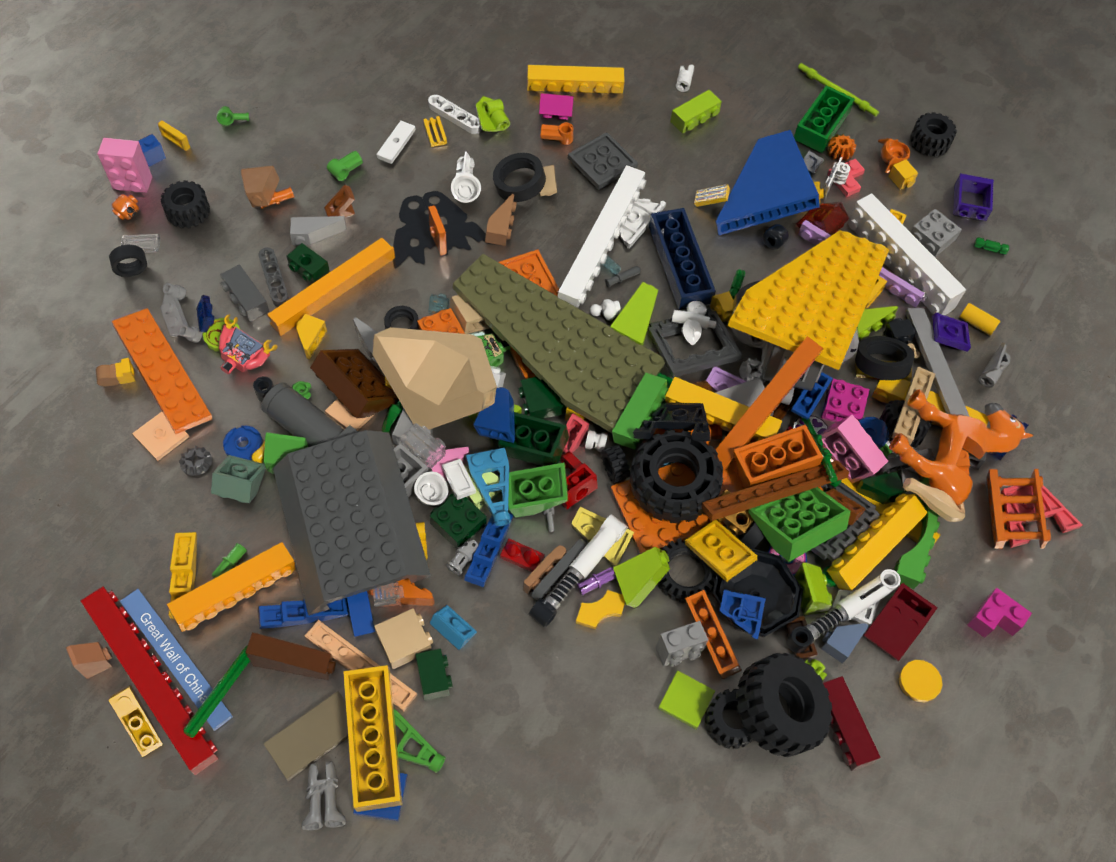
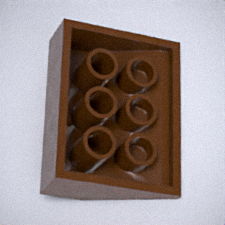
(354, 381)

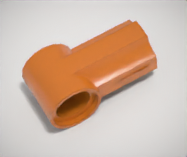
(563, 132)

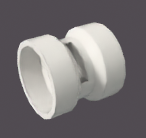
(596, 441)

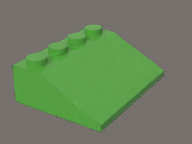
(800, 521)

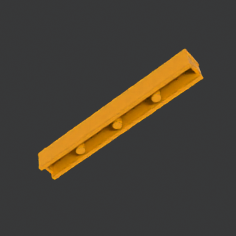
(331, 286)

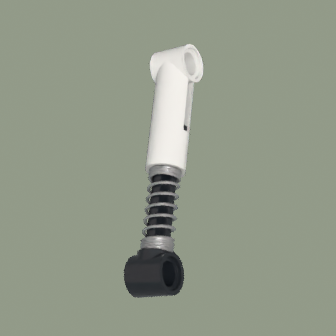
(609, 533)
(845, 609)

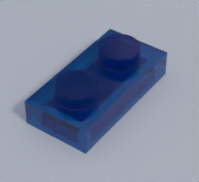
(204, 313)

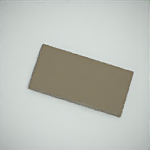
(310, 736)

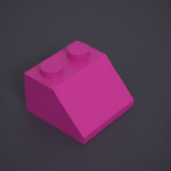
(556, 105)

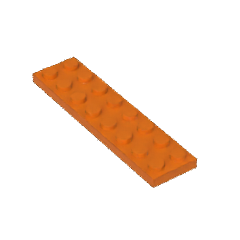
(161, 371)

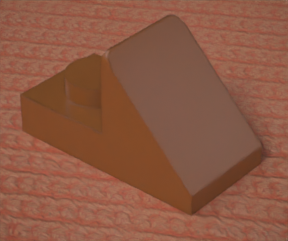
(341, 203)

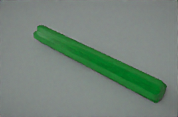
(217, 694)

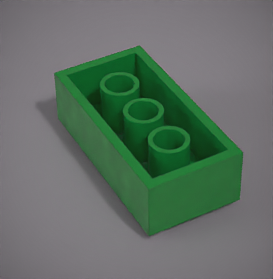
(823, 118)

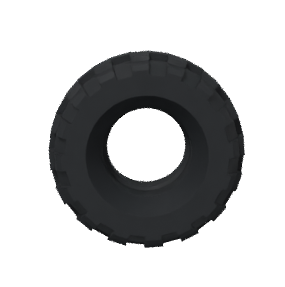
(672, 501)

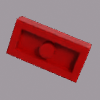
(521, 555)

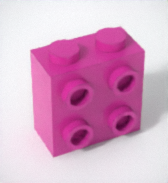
(844, 400)

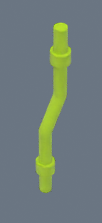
(812, 74)

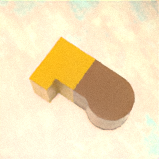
(115, 373)

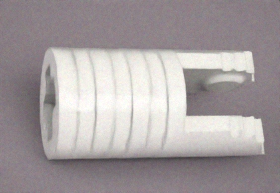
(684, 78)

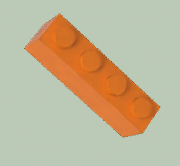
(717, 641)

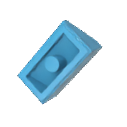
(452, 627)

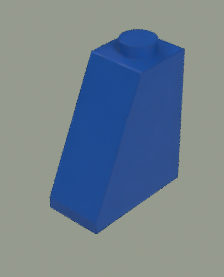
(498, 419)

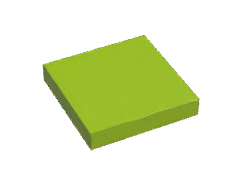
(686, 700)

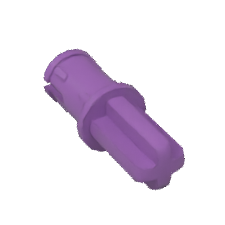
(596, 580)

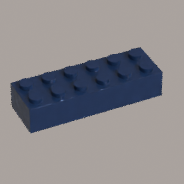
(681, 257)

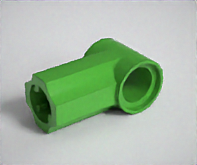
(341, 168)

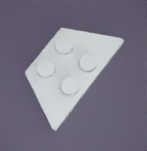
(639, 220)

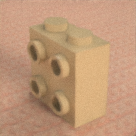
(467, 315)
(403, 637)

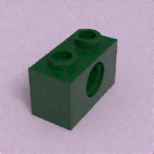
(307, 263)

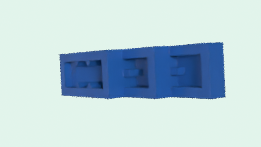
(487, 552)
(295, 613)
(361, 614)

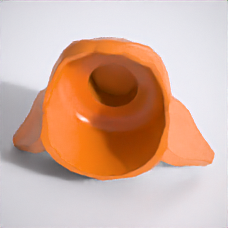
(893, 152)

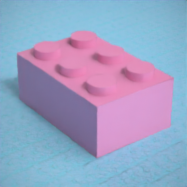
(125, 165)
(853, 448)

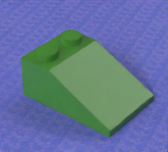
(537, 489)

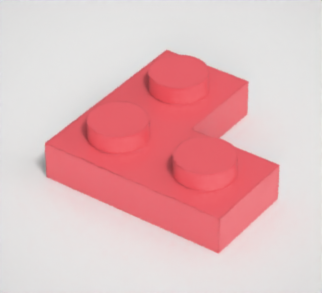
(851, 185)

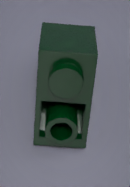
(882, 488)

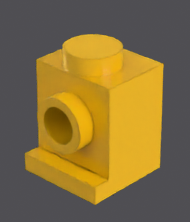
(723, 305)

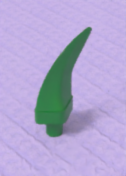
(393, 413)

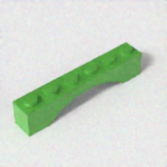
(912, 564)

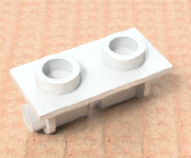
(465, 164)

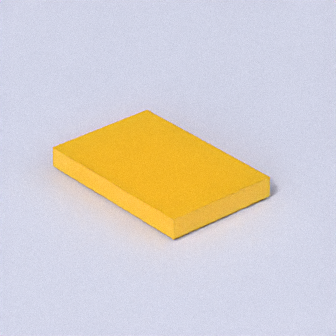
(721, 550)

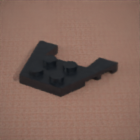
(677, 416)

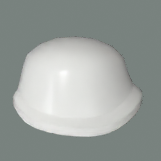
(465, 188)
(431, 488)

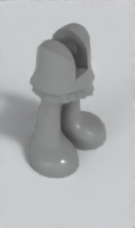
(315, 789)

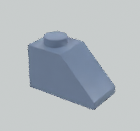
(843, 640)

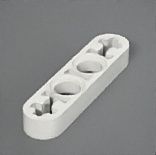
(453, 115)

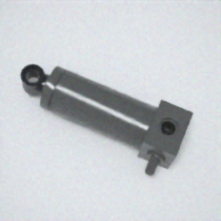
(297, 413)

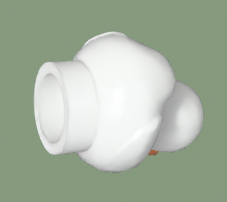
(608, 309)

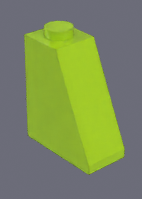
(641, 574)

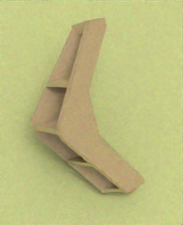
(435, 373)

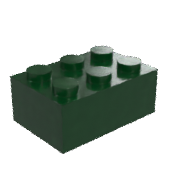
(536, 440)

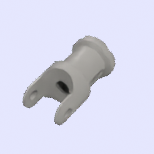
(463, 555)

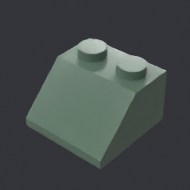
(237, 479)

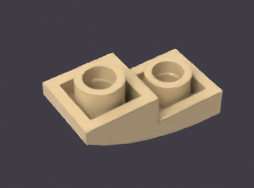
(550, 185)

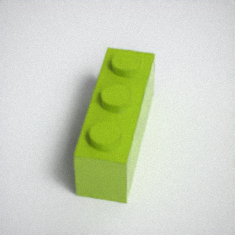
(695, 111)

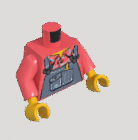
(240, 349)

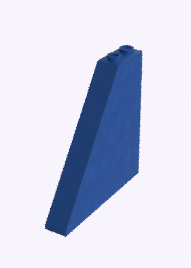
(769, 186)

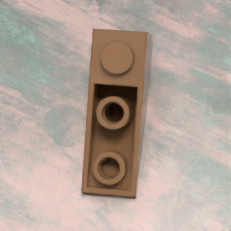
(499, 222)

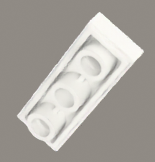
(396, 142)

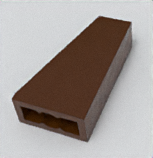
(289, 657)

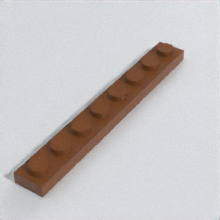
(771, 491)

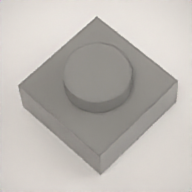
(813, 161)

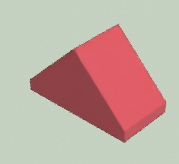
(577, 432)

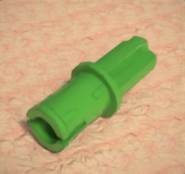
(230, 560)

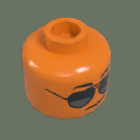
(125, 207)

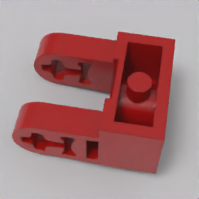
(581, 480)

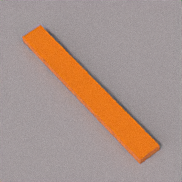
(768, 400)

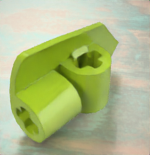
(492, 115)

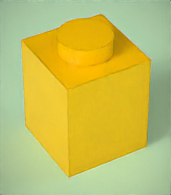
(903, 174)

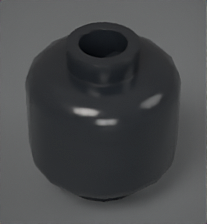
(775, 236)

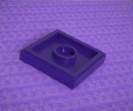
(951, 332)

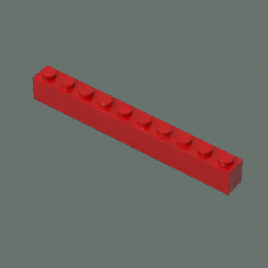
(148, 679)

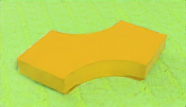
(593, 613)

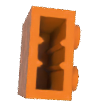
(442, 322)

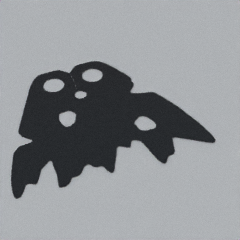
(418, 227)

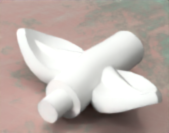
(693, 321)

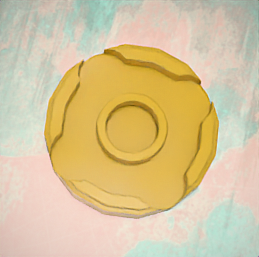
(920, 681)

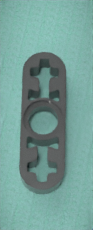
(895, 464)

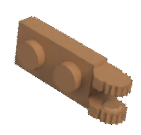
(543, 569)

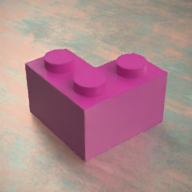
(1000, 611)

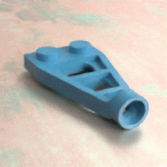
(488, 462)

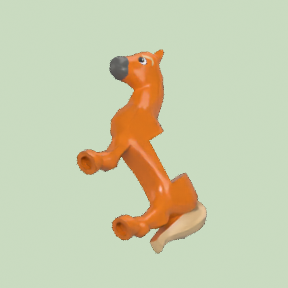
(948, 482)

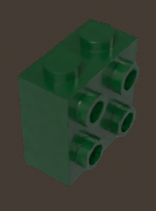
(540, 399)
(457, 520)

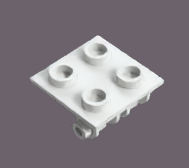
(838, 175)

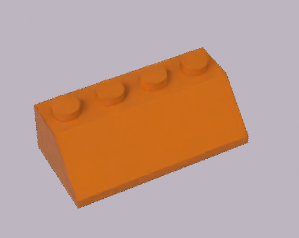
(777, 456)

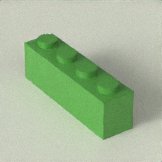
(641, 406)

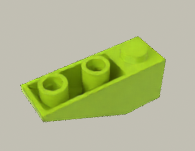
(873, 320)

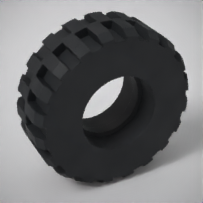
(764, 714)

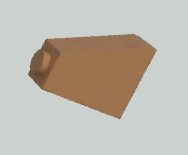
(260, 184)

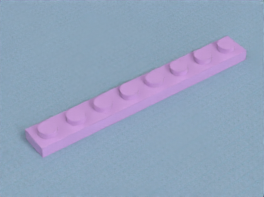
(894, 284)

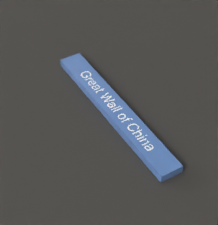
(173, 655)

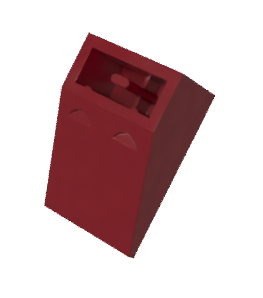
(900, 621)

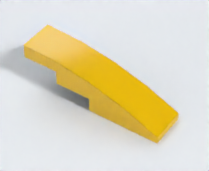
(183, 565)

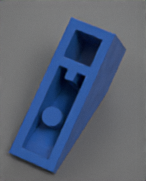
(809, 399)

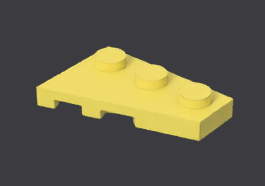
(589, 523)

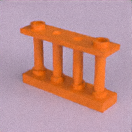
(998, 517)

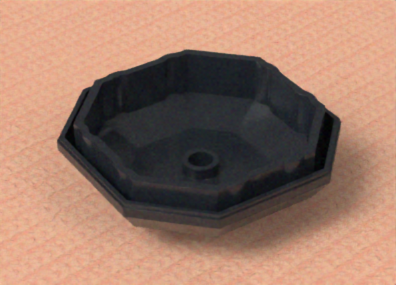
(771, 580)

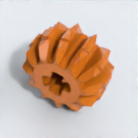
(841, 146)

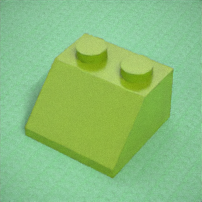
(815, 593)

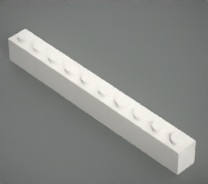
(602, 237)

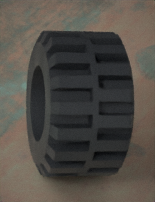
(933, 134)
(180, 194)
(890, 417)
(717, 725)

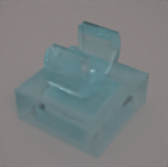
(438, 303)

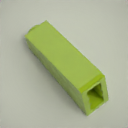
(637, 313)

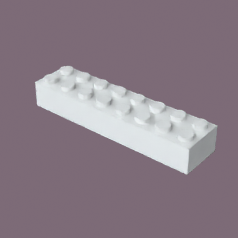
(906, 255)

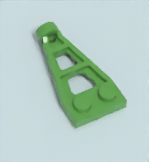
(426, 751)

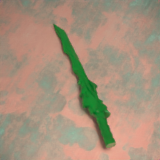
(824, 451)

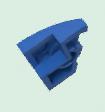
(744, 610)

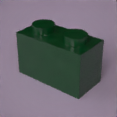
(433, 674)

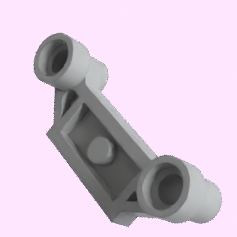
(174, 315)

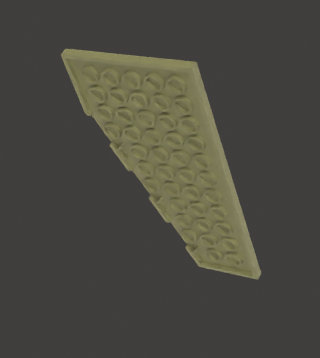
(568, 349)

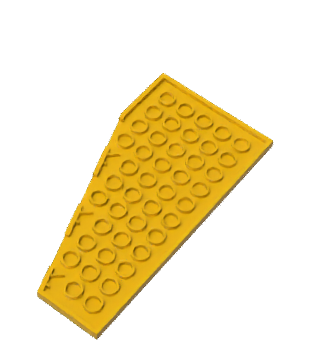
(814, 297)

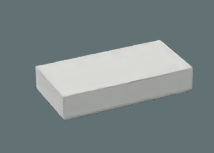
(458, 479)

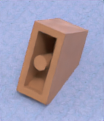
(90, 658)

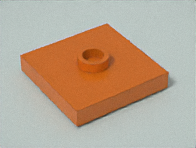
(437, 230)

